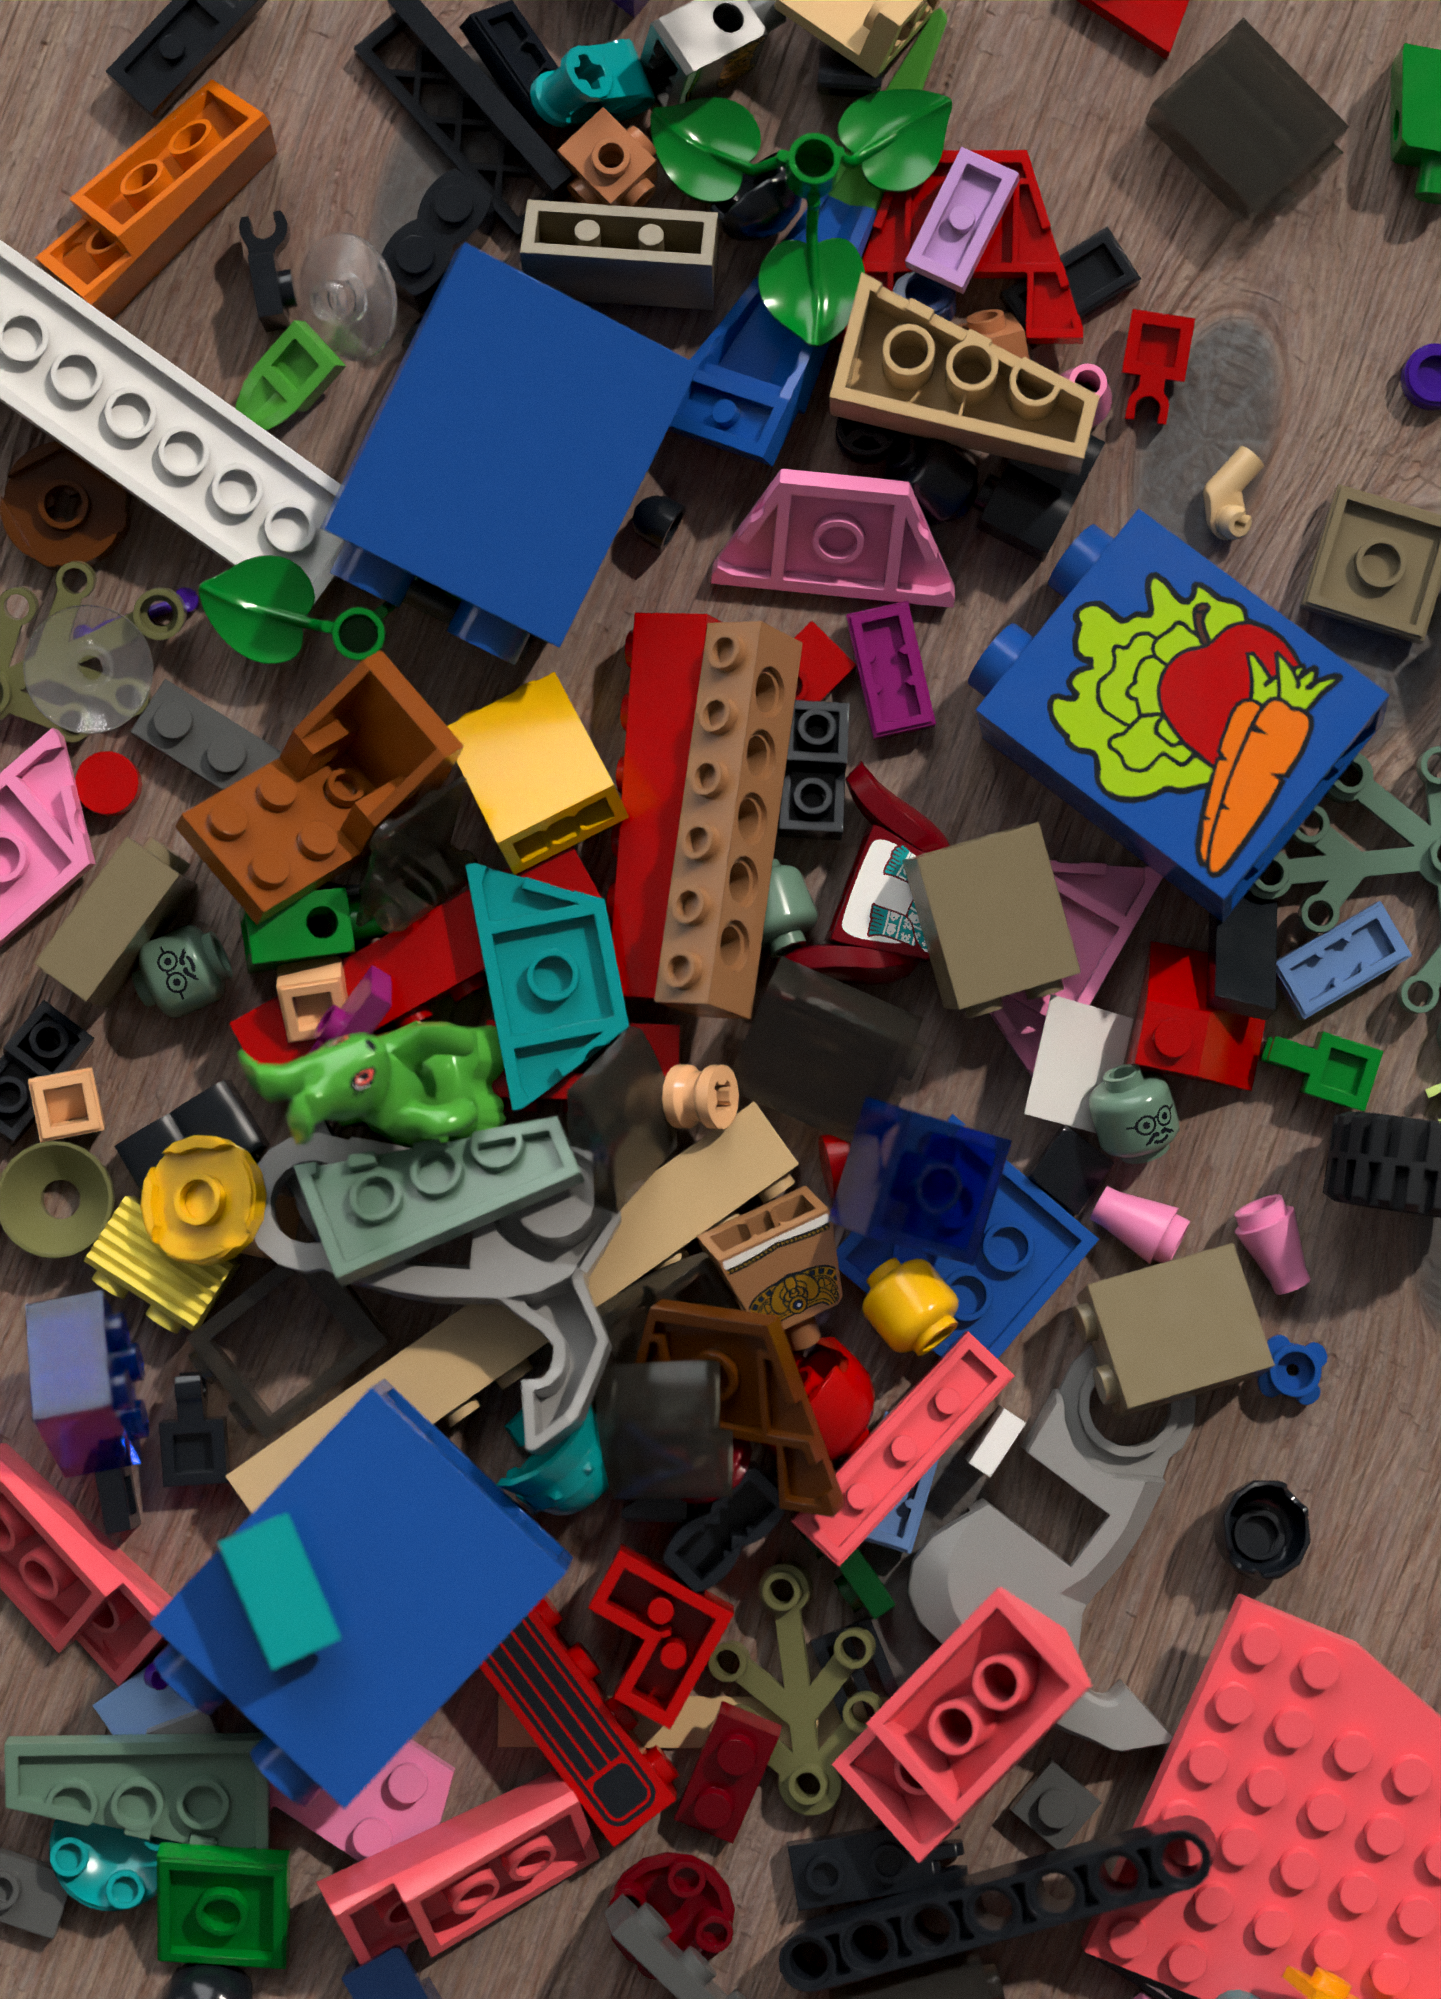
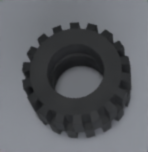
(1385, 1163)

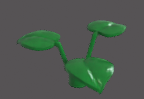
(813, 283)
(264, 607)

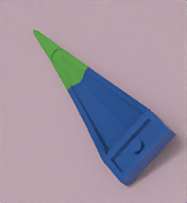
(751, 366)

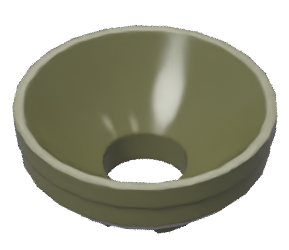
(23, 1205)

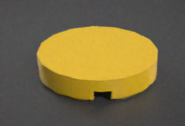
(203, 1200)

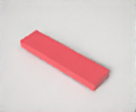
(907, 1445)

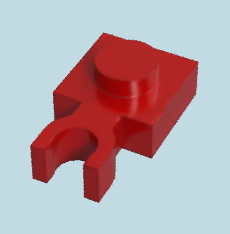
(1156, 352)

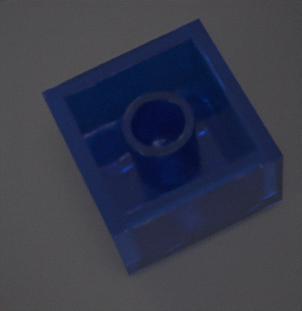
(919, 1181)
(85, 1383)

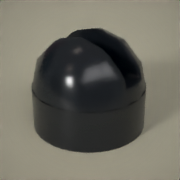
(657, 520)

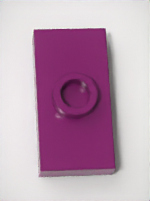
(890, 670)
(360, 1011)

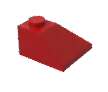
(1183, 1036)

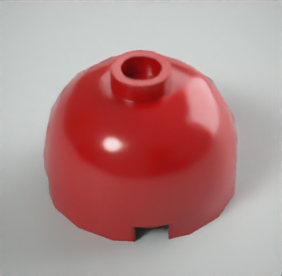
(839, 1396)

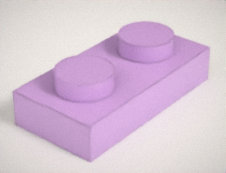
(962, 220)

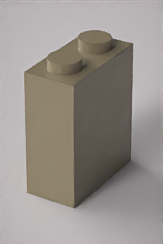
(115, 917)
(992, 919)
(1172, 1331)

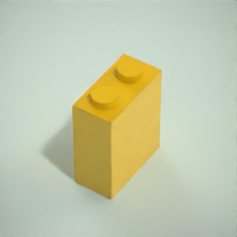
(535, 773)

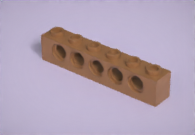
(729, 820)

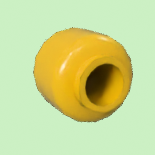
(910, 1305)

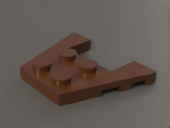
(758, 1391)

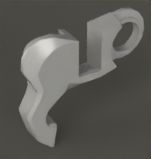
(526, 1262)
(989, 1551)

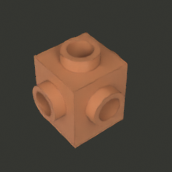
(610, 163)

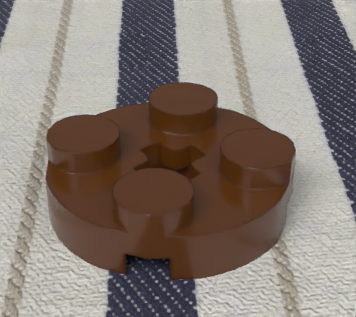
(54, 542)

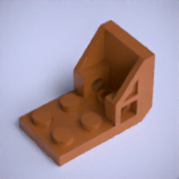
(315, 808)

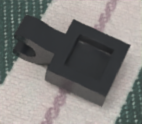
(272, 287)
(193, 1445)

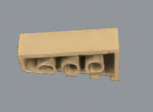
(954, 385)

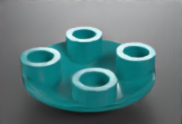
(104, 1865)

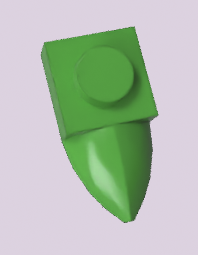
(288, 377)

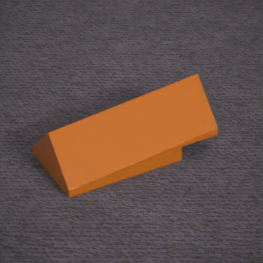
(159, 197)

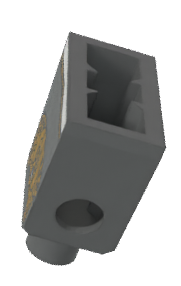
(705, 47)

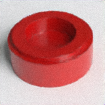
(108, 783)
(833, 1156)

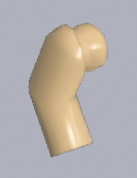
(1224, 495)

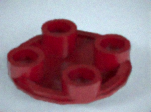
(686, 1895)

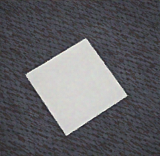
(1072, 1057)

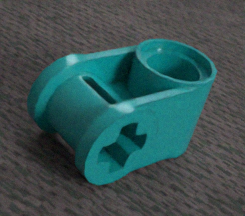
(593, 79)

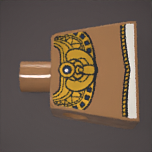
(780, 1262)

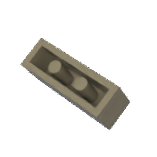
(622, 253)

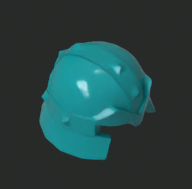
(562, 1479)

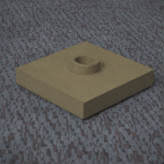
(1376, 565)

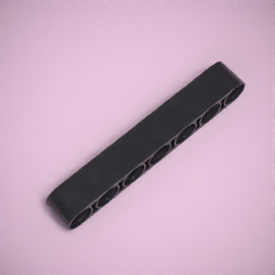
(1019, 1881)

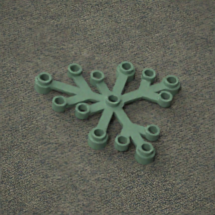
(1346, 865)

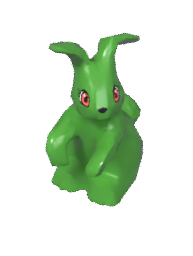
(401, 1083)

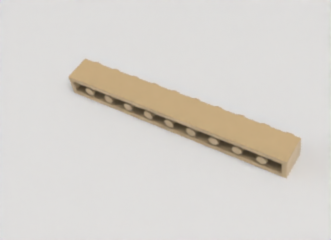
(492, 1343)

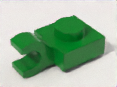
(1332, 1069)

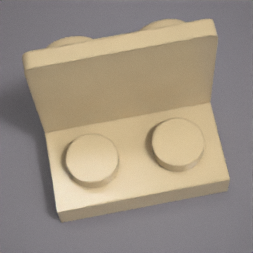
(861, 30)

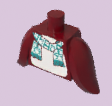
(876, 923)

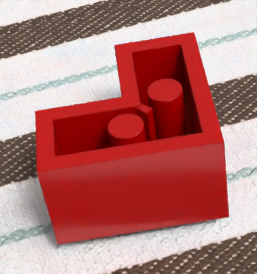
(675, 1628)

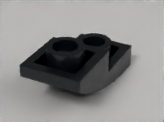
(815, 772)
(40, 1047)

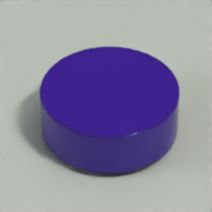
(1422, 377)

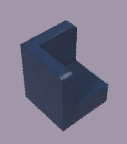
(387, 1977)

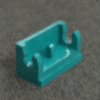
(278, 1590)

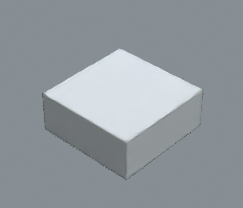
(995, 1440)

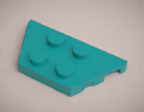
(547, 977)

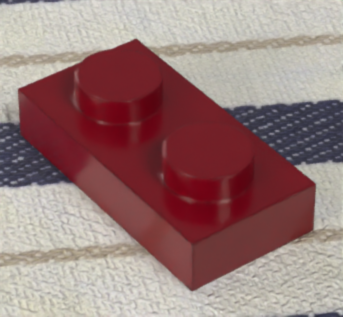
(727, 1772)

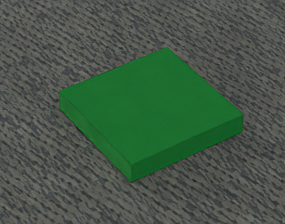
(223, 1905)

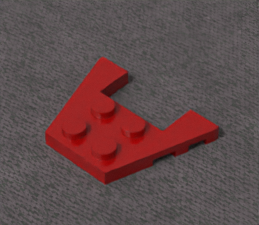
(1018, 248)

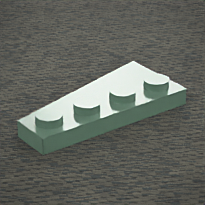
(416, 1198)
(147, 1784)

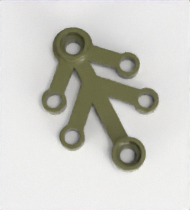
(18, 702)
(799, 1700)

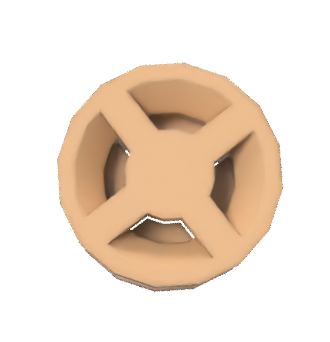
(700, 1096)

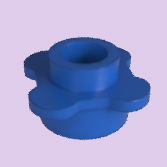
(1303, 1384)

